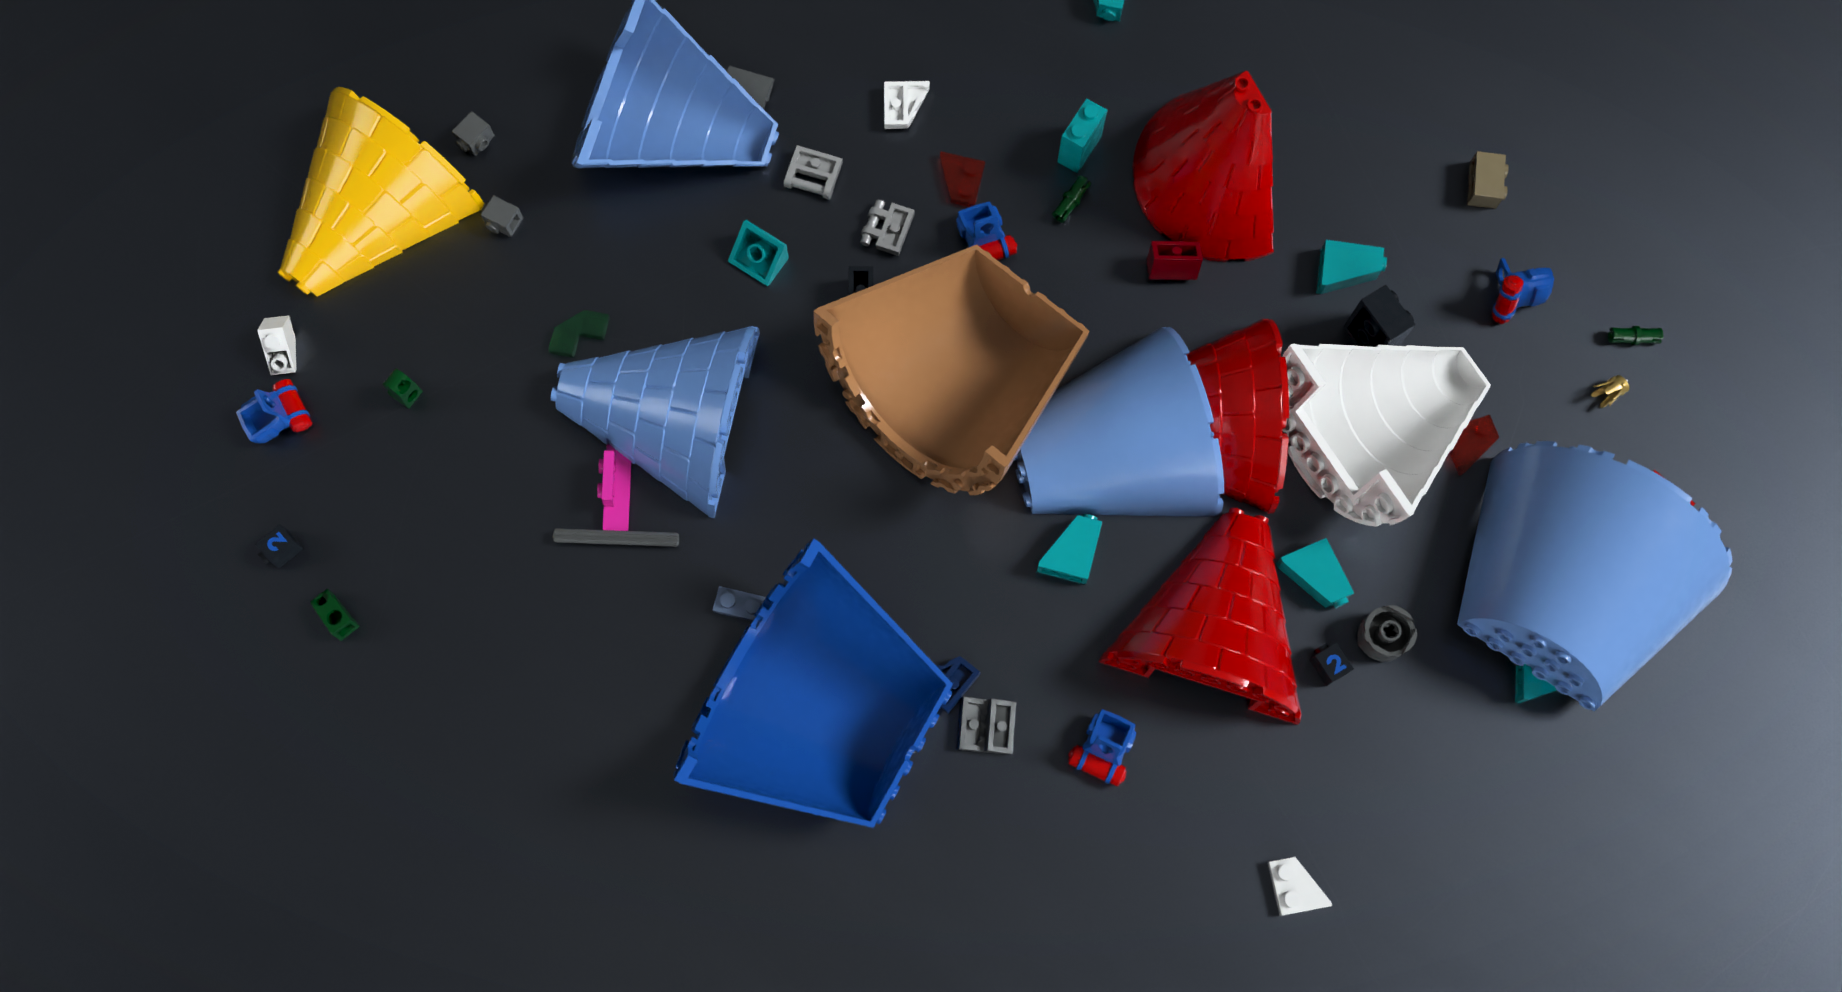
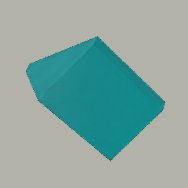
(758, 253)

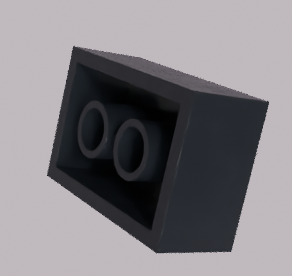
(1379, 320)

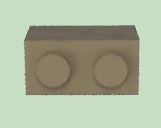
(1487, 180)

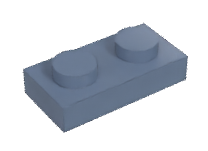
(737, 603)

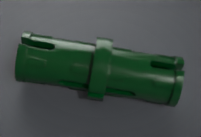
(1071, 199)
(1635, 335)

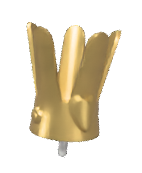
(1614, 386)

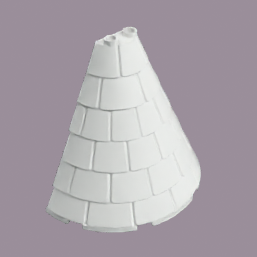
(1377, 422)

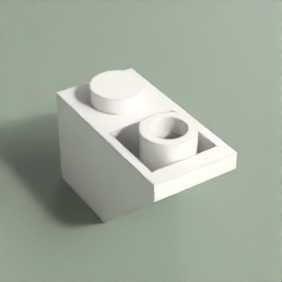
(278, 344)

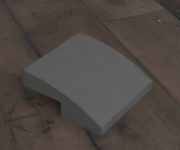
(756, 85)
(986, 725)

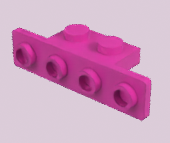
(615, 489)

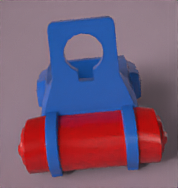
(982, 226)
(1520, 290)
(272, 412)
(1106, 744)

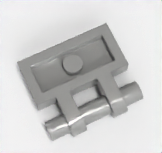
(894, 229)

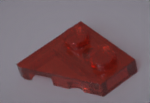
(962, 177)
(1473, 443)

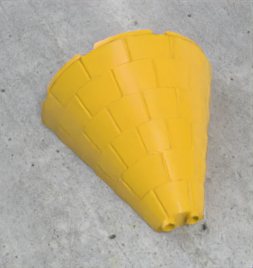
(368, 196)

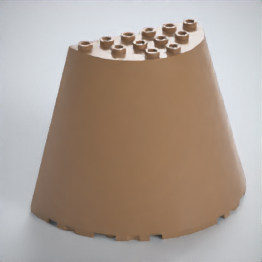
(949, 365)

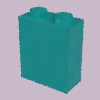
(1082, 135)

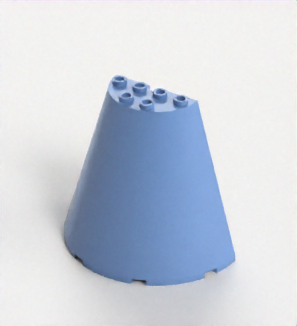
(1127, 439)

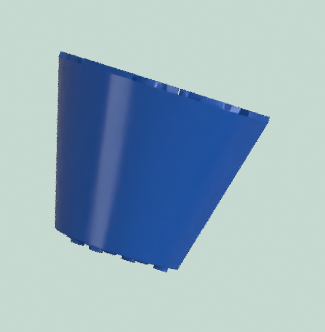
(816, 701)

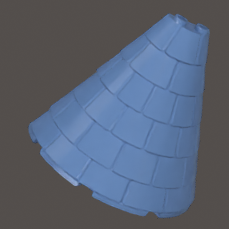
(669, 103)
(665, 407)

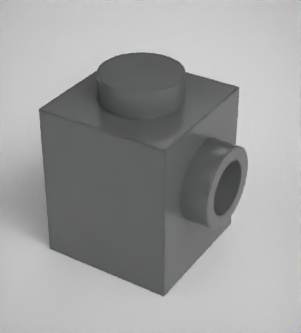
(473, 134)
(501, 216)

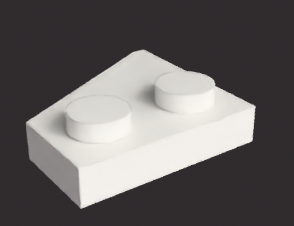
(902, 102)
(1295, 888)

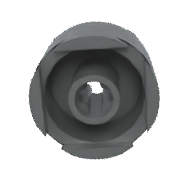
(1400, 632)

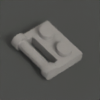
(815, 165)

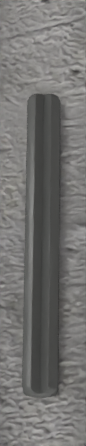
(616, 537)

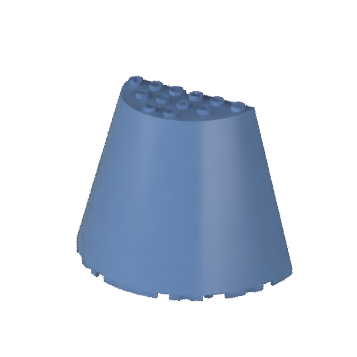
(1586, 566)

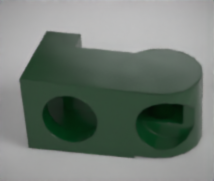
(400, 387)
(334, 615)

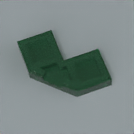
(567, 334)

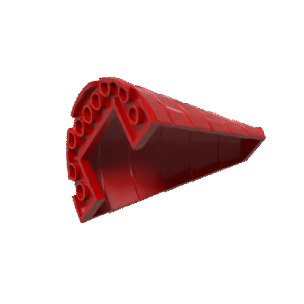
(1209, 170)
(1249, 408)
(1219, 621)

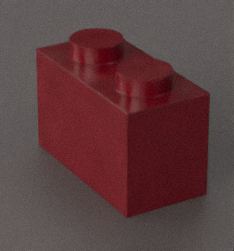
(1174, 260)

